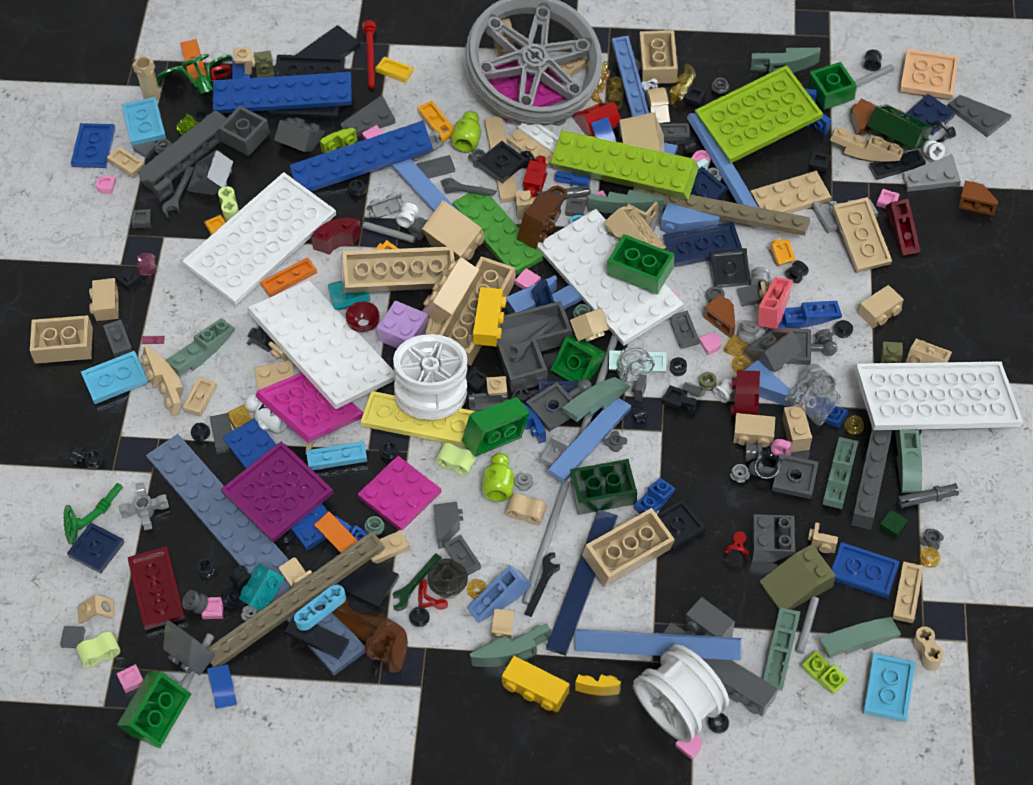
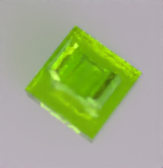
(186, 124)

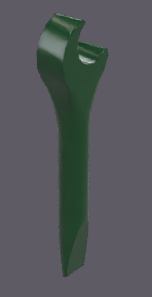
(405, 593)

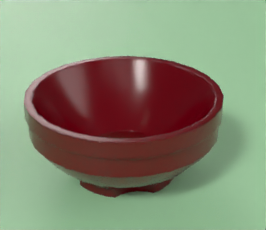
(361, 311)

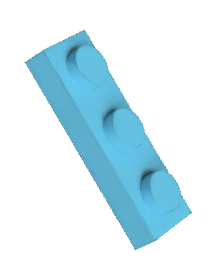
(336, 455)

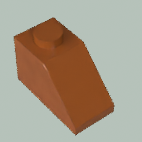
(861, 115)
(977, 198)
(721, 315)

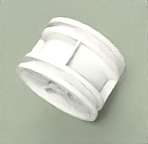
(430, 376)
(681, 693)

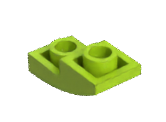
(338, 139)
(821, 671)

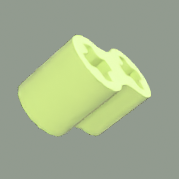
(228, 202)
(455, 458)
(98, 649)

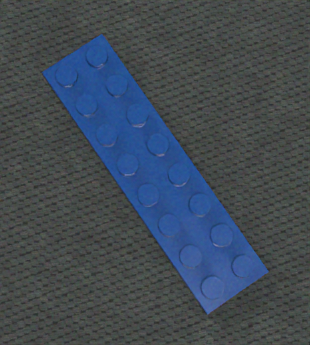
(283, 92)
(362, 157)
(250, 444)

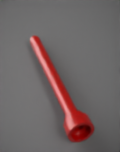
(369, 29)

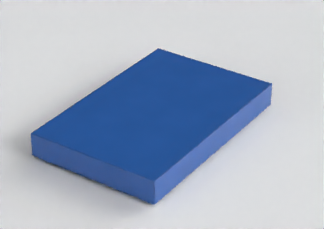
(93, 145)
(864, 570)

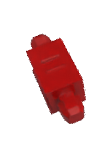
(535, 176)

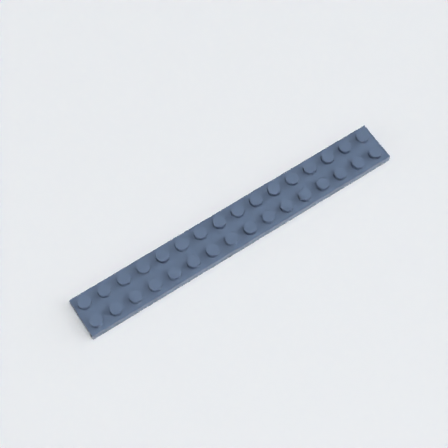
(235, 532)

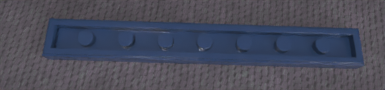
(578, 590)

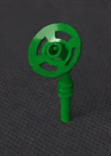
(73, 524)

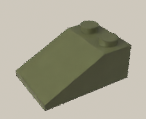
(798, 579)

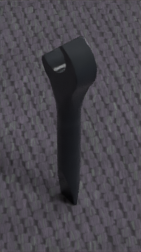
(549, 570)

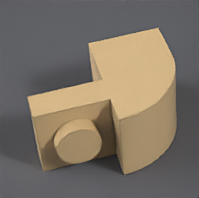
(658, 103)

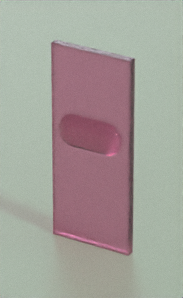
(153, 339)

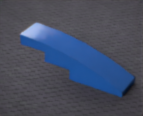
(809, 314)

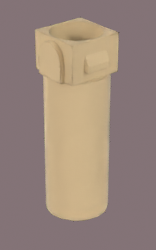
(145, 71)

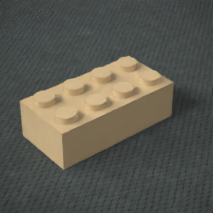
(628, 547)

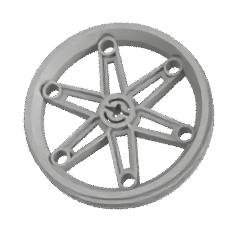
(533, 60)

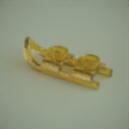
(601, 85)
(680, 90)
(615, 95)

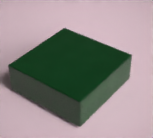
(893, 523)

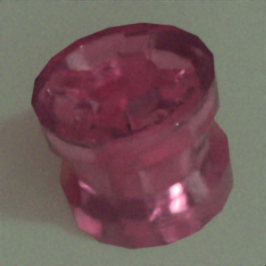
(146, 264)

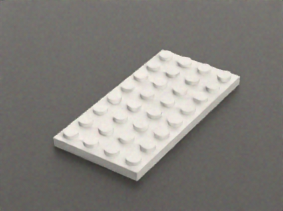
(259, 238)
(581, 258)
(322, 344)
(937, 395)

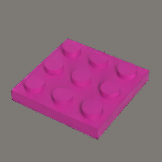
(399, 493)

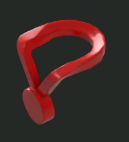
(217, 68)
(739, 539)
(440, 604)

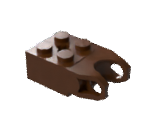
(541, 217)

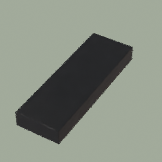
(908, 161)
(319, 639)

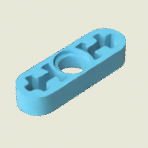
(323, 599)

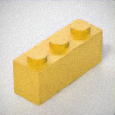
(489, 316)
(535, 684)

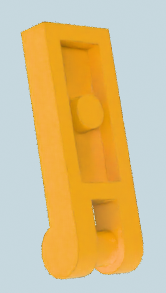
(436, 119)

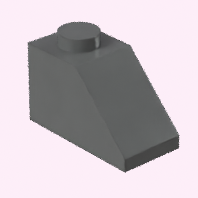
(447, 521)

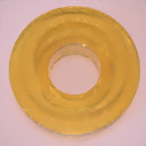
(740, 359)
(854, 420)
(930, 552)
(476, 583)

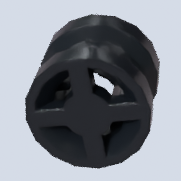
(872, 60)
(797, 271)
(240, 577)

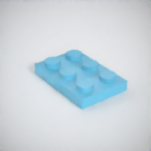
(143, 121)
(114, 377)
(889, 687)

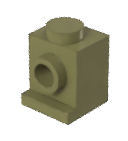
(264, 64)
(891, 352)

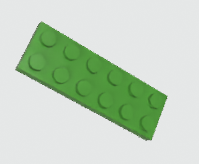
(499, 231)

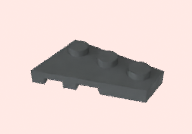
(373, 114)
(978, 115)

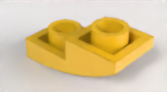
(605, 686)

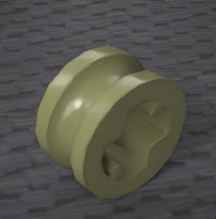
(704, 377)

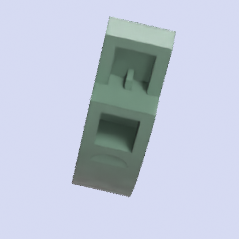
(794, 58)
(202, 348)
(909, 460)
(501, 650)

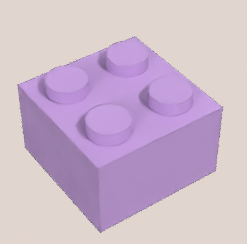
(401, 324)

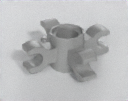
(140, 500)

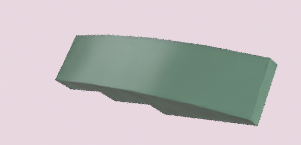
(615, 201)
(594, 398)
(840, 473)
(859, 637)
(781, 647)

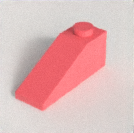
(774, 303)

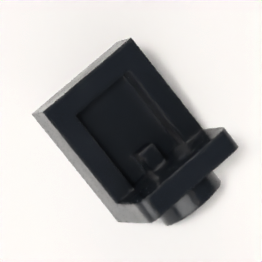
(260, 338)

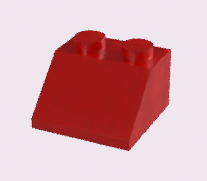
(594, 113)

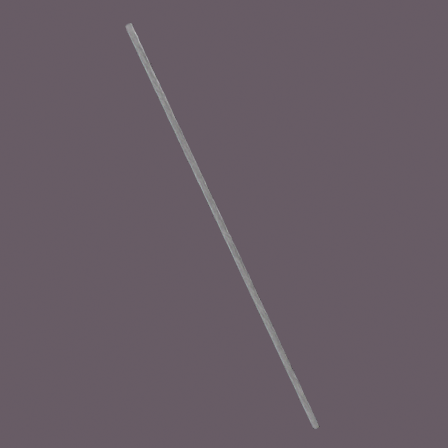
(564, 486)

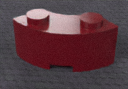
(336, 234)
(746, 393)

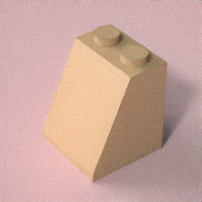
(643, 132)
(453, 229)

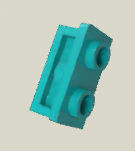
(343, 300)
(261, 587)

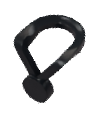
(950, 131)
(778, 464)

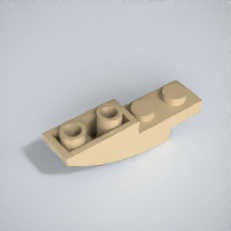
(873, 149)
(164, 377)

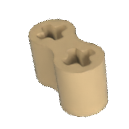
(526, 509)
(930, 652)

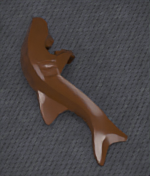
(383, 637)

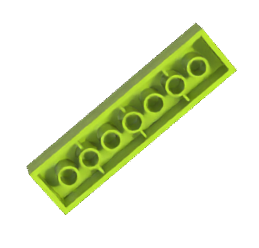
(625, 164)

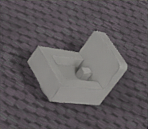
(554, 450)

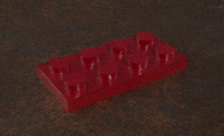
(156, 588)

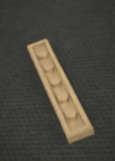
(495, 134)

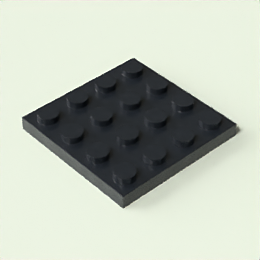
(304, 65)

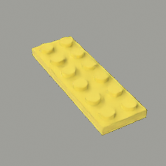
(385, 415)

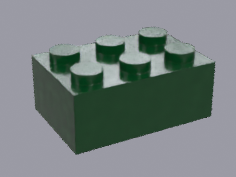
(899, 126)
(603, 486)

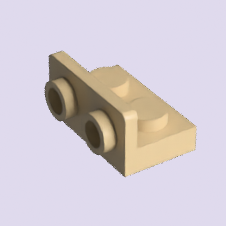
(927, 353)

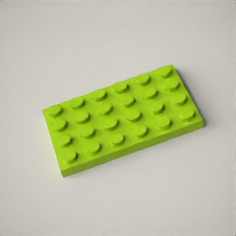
(758, 114)

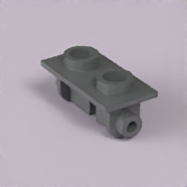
(481, 401)

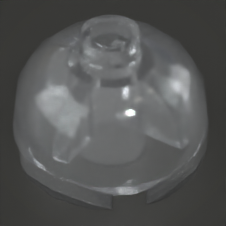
(633, 363)

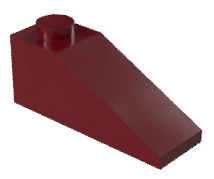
(903, 226)

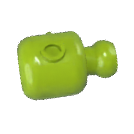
(466, 132)
(498, 479)

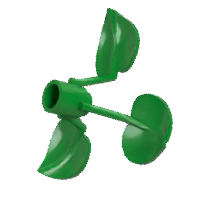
(203, 82)

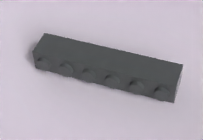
(183, 151)
(871, 478)
(739, 682)

